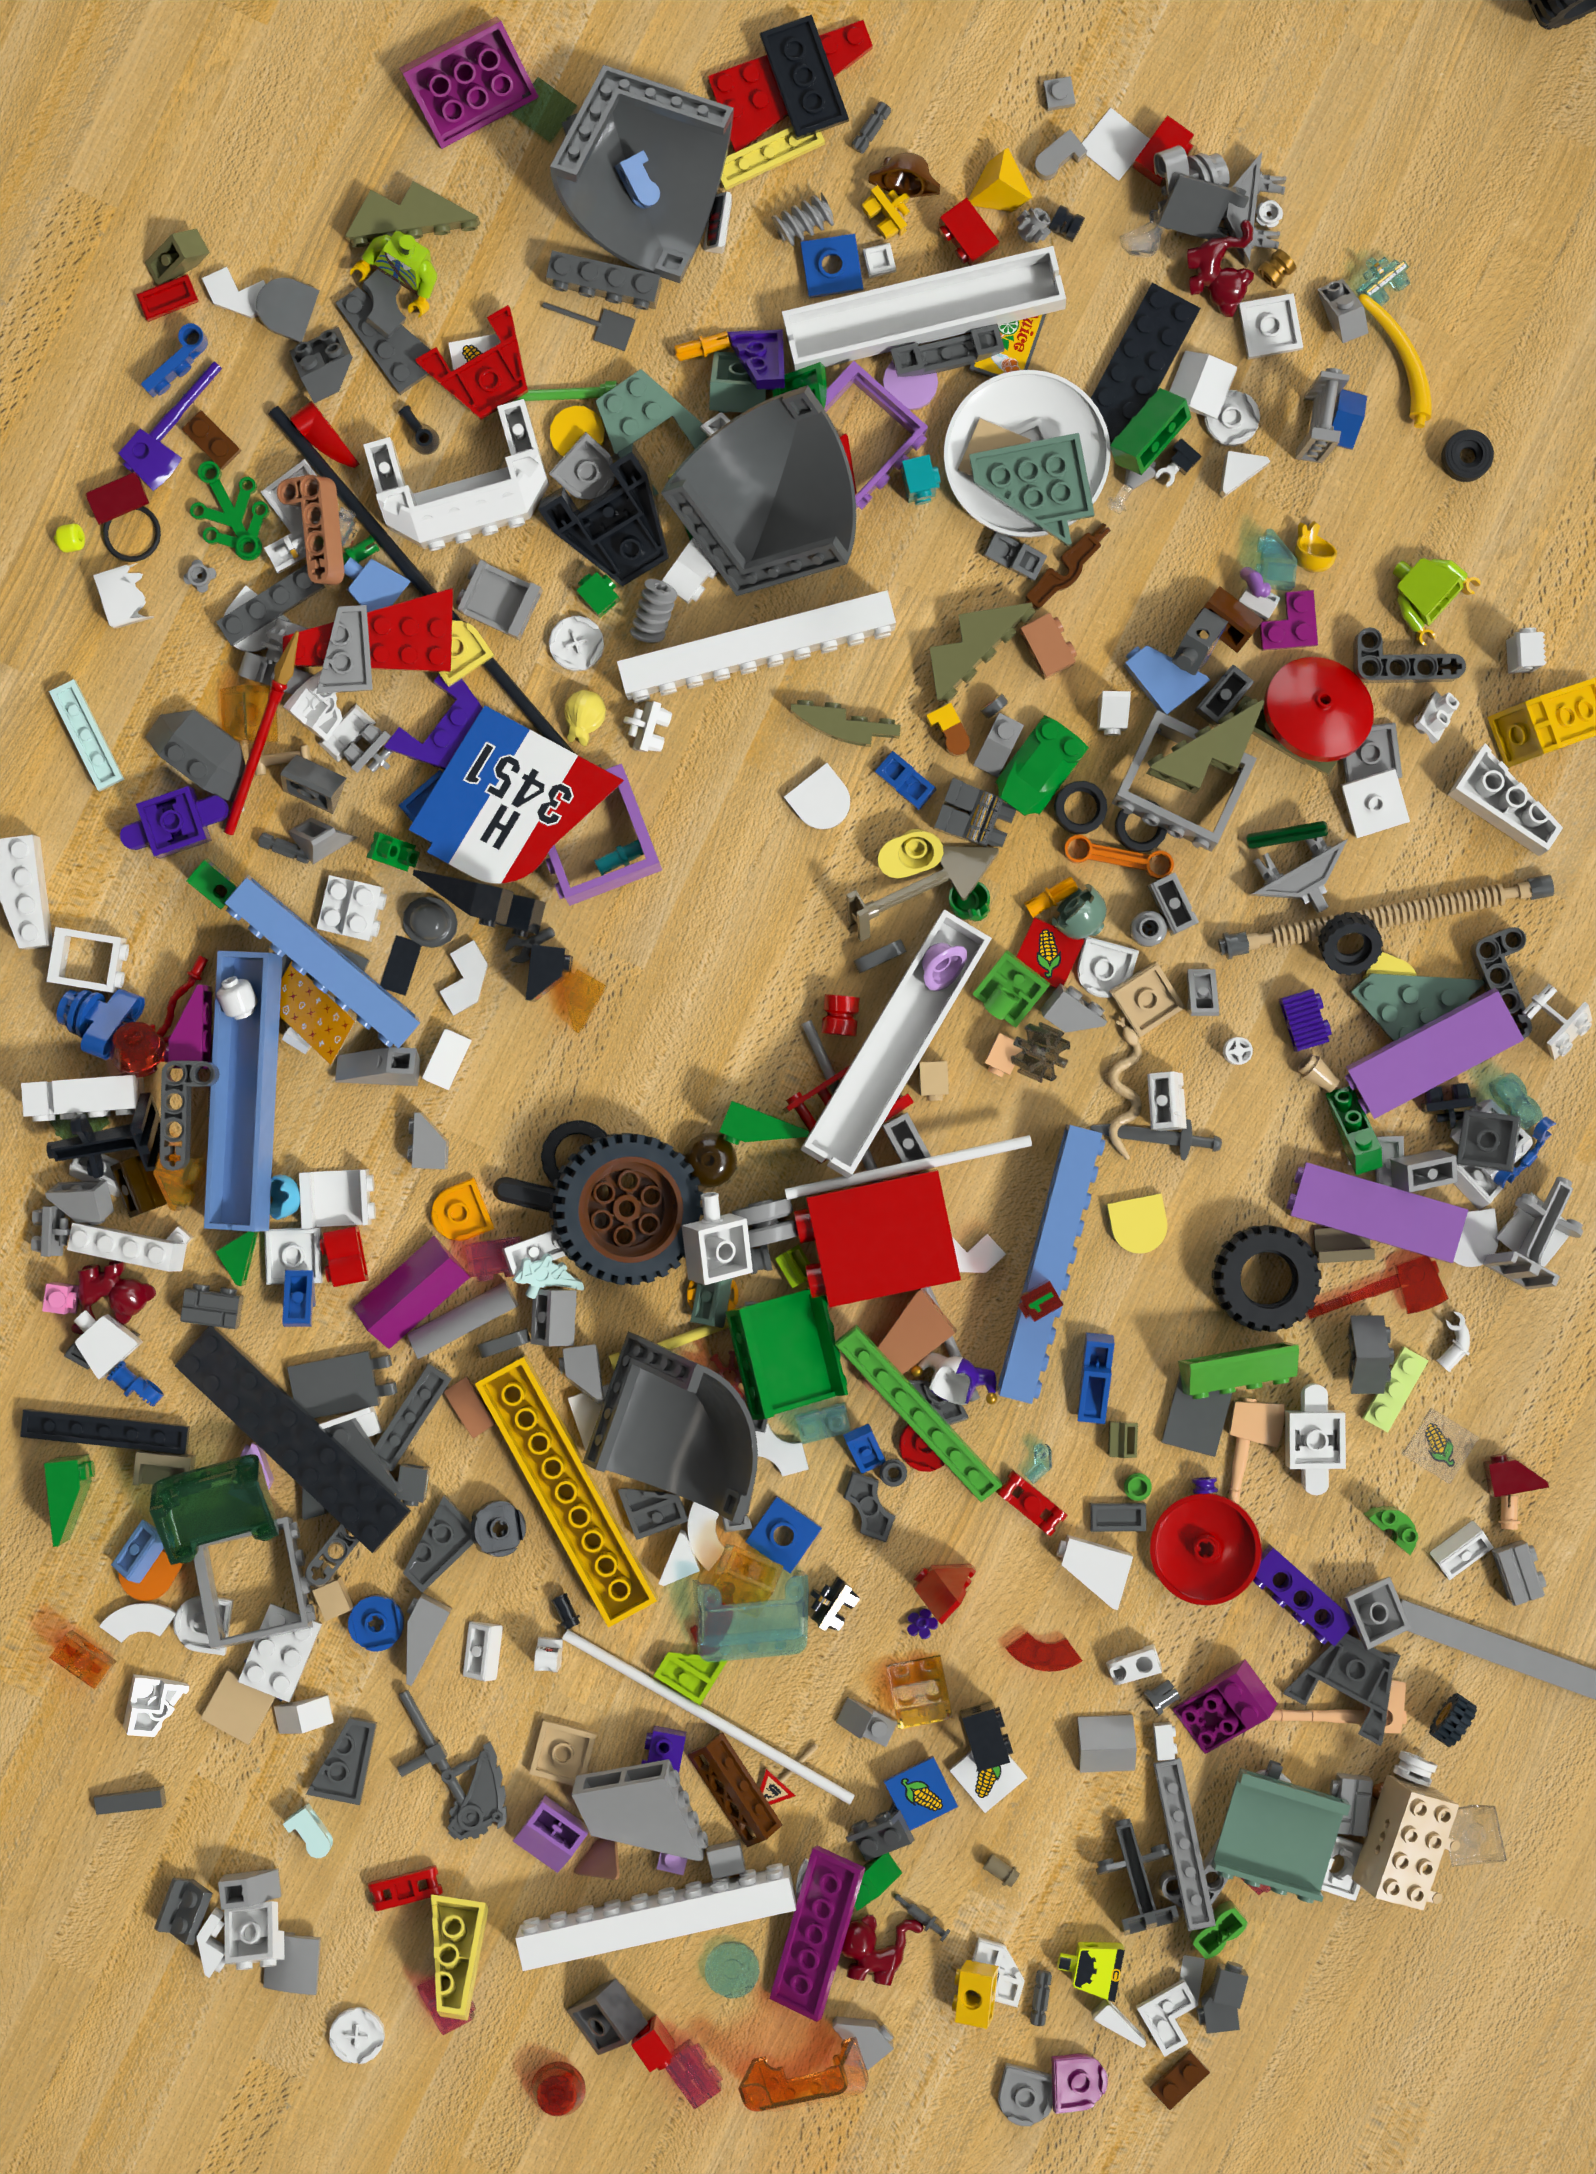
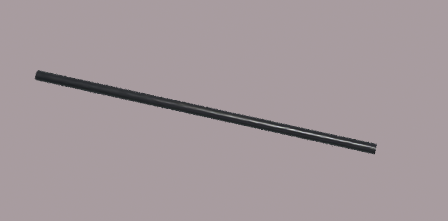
(408, 567)

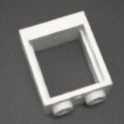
(59, 958)

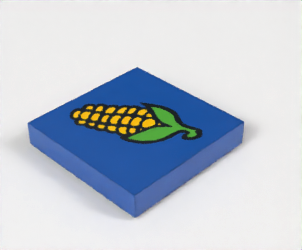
(921, 1793)

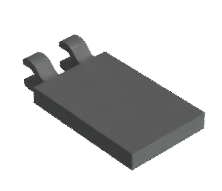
(339, 1384)

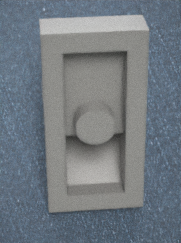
(1202, 992)
(866, 1722)

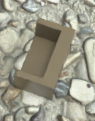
(154, 1465)

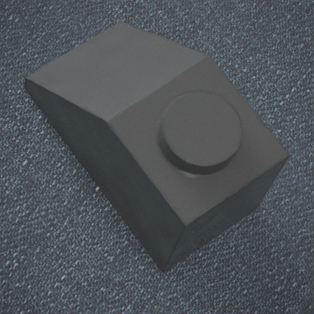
(1216, 2016)

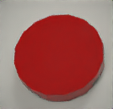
(917, 1452)

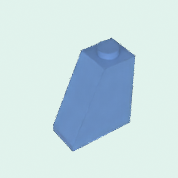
(1161, 679)

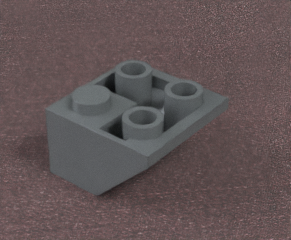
(322, 363)

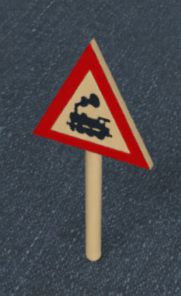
(774, 1789)

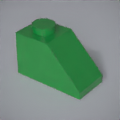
(878, 1876)

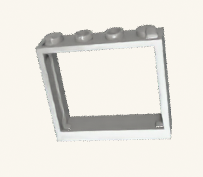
(1158, 816)
(210, 1600)

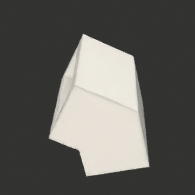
(1261, 606)

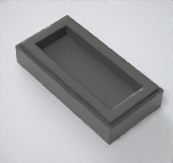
(1117, 1517)

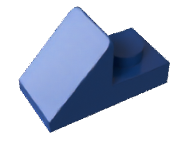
(298, 1298)
(864, 1448)

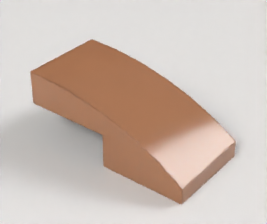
(469, 1407)

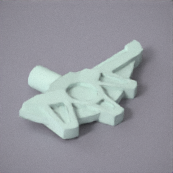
(543, 1274)

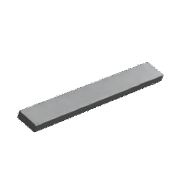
(1500, 1649)

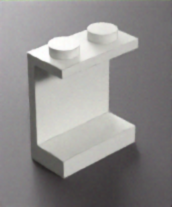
(336, 1198)

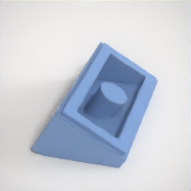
(139, 1552)

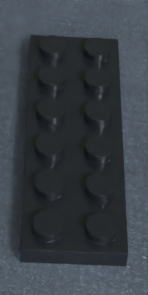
(1143, 357)

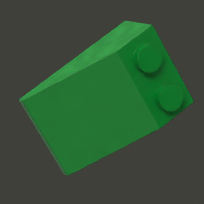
(752, 1125)
(67, 1488)

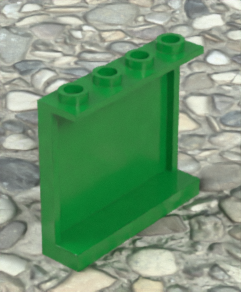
(786, 1353)

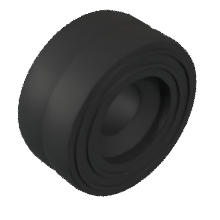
(1478, 444)

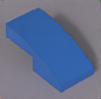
(905, 780)

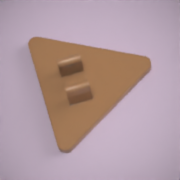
(600, 1861)

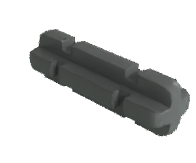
(871, 127)
(282, 847)
(1040, 1998)

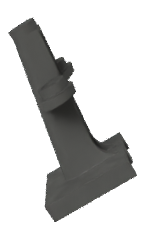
(1148, 1915)

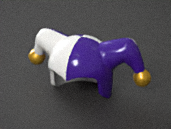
(957, 1378)

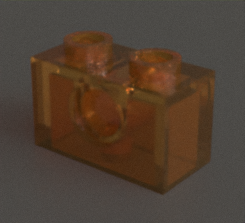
(83, 1659)

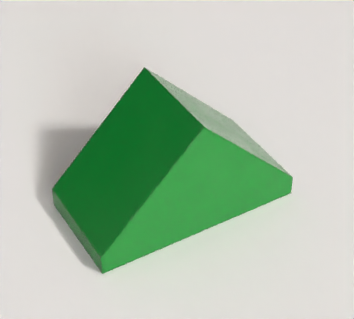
(238, 1257)

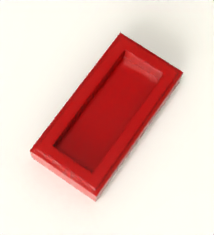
(167, 298)

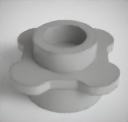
(192, 576)

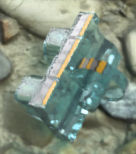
(1381, 276)

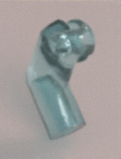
(1043, 1462)

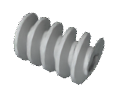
(803, 220)
(654, 611)

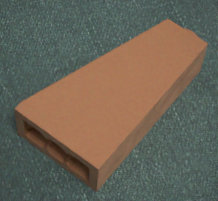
(915, 1334)

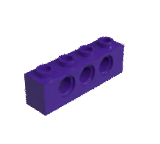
(1337, 1621)

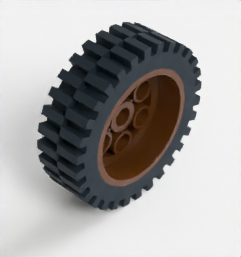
(645, 1252)

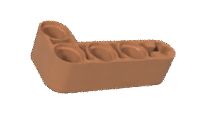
(323, 562)

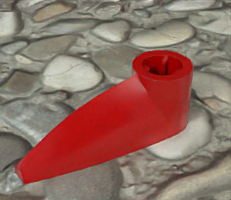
(322, 435)

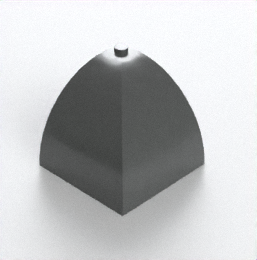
(686, 154)
(769, 494)
(676, 1429)

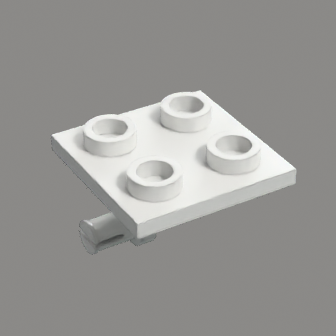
(1576, 1025)

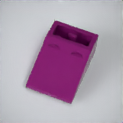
(1226, 1707)

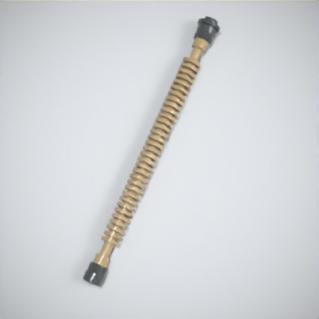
(1534, 888)

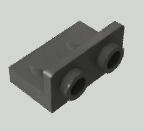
(881, 1835)
(183, 1909)

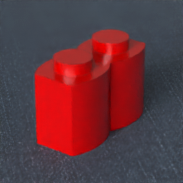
(344, 1256)

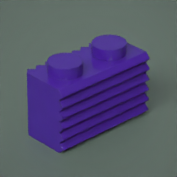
(1305, 1019)

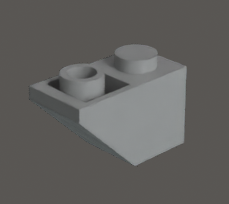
(1343, 310)
(1072, 1013)
(429, 1145)
(249, 1888)

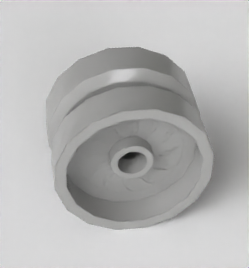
(763, 1218)

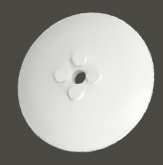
(1037, 408)

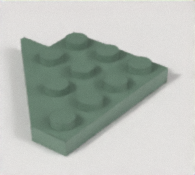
(1039, 481)
(1408, 1002)

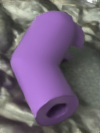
(1255, 582)

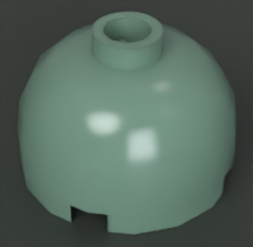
(1081, 914)

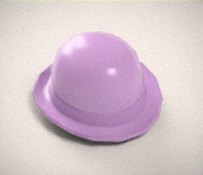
(942, 965)

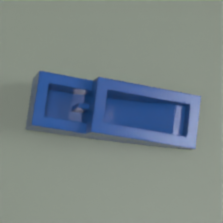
(1095, 1378)

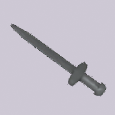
(1182, 1139)

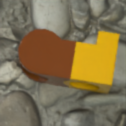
(956, 738)

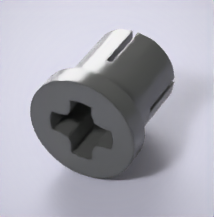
(1161, 1696)

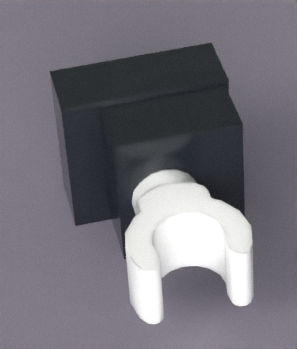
(1182, 461)

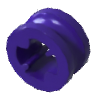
(1204, 1485)

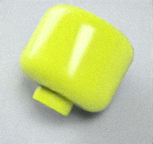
(69, 538)

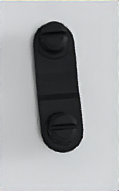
(523, 1193)

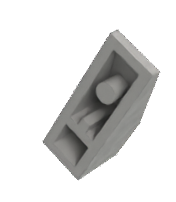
(422, 1631)

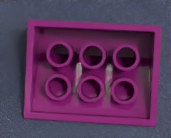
(469, 82)

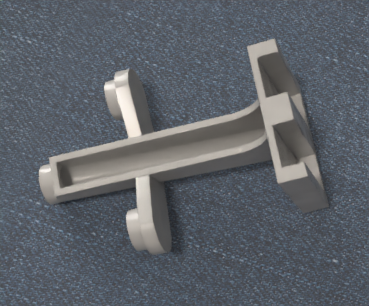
(1525, 1265)

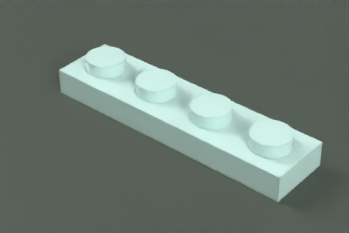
(86, 735)

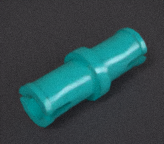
(619, 857)

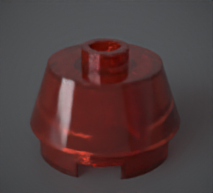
(137, 1049)
(558, 2089)

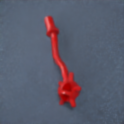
(194, 975)

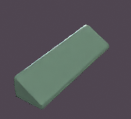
(711, 1303)

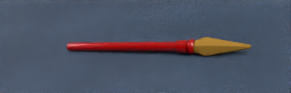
(282, 673)

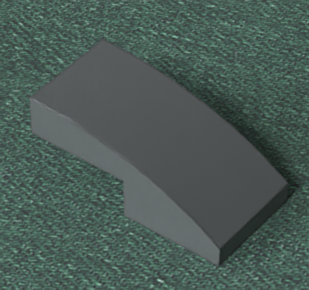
(1014, 555)

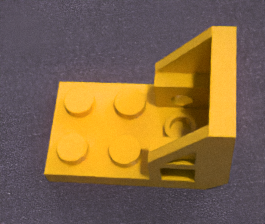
(1545, 723)

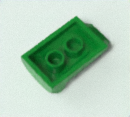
(1040, 767)

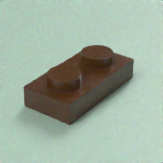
(211, 439)
(1180, 2080)

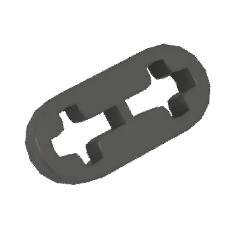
(880, 956)
(504, 1343)

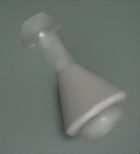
(1132, 481)

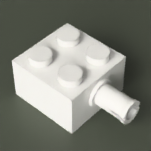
(716, 1245)

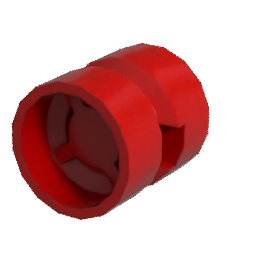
(840, 1015)

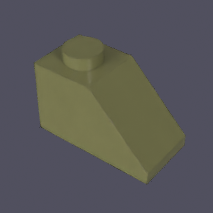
(177, 256)

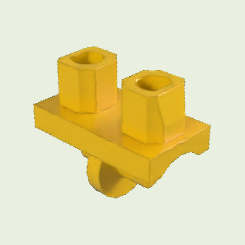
(879, 202)

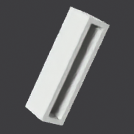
(127, 1247)

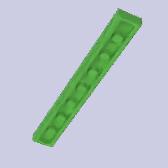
(918, 1413)

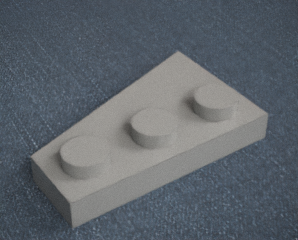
(348, 653)

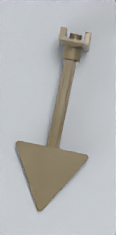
(960, 866)

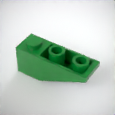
(1355, 1130)

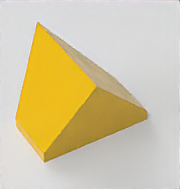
(1001, 185)

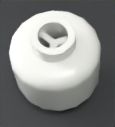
(237, 998)

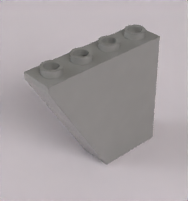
(641, 1809)

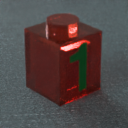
(1039, 1301)

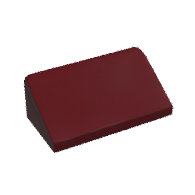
(117, 498)

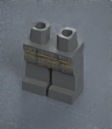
(982, 814)

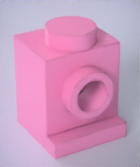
(60, 1298)

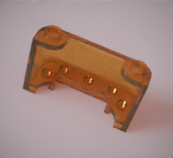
(770, 2091)

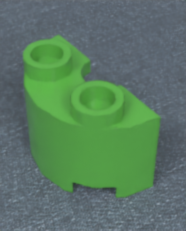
(1402, 1527)

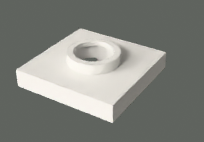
(1341, 1882)

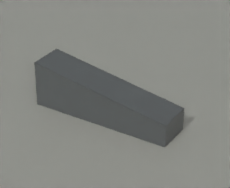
(130, 1800)

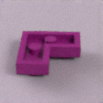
(1298, 629)

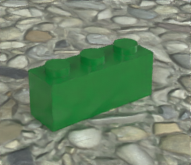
(1150, 431)

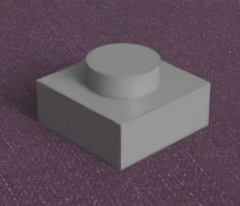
(1059, 93)

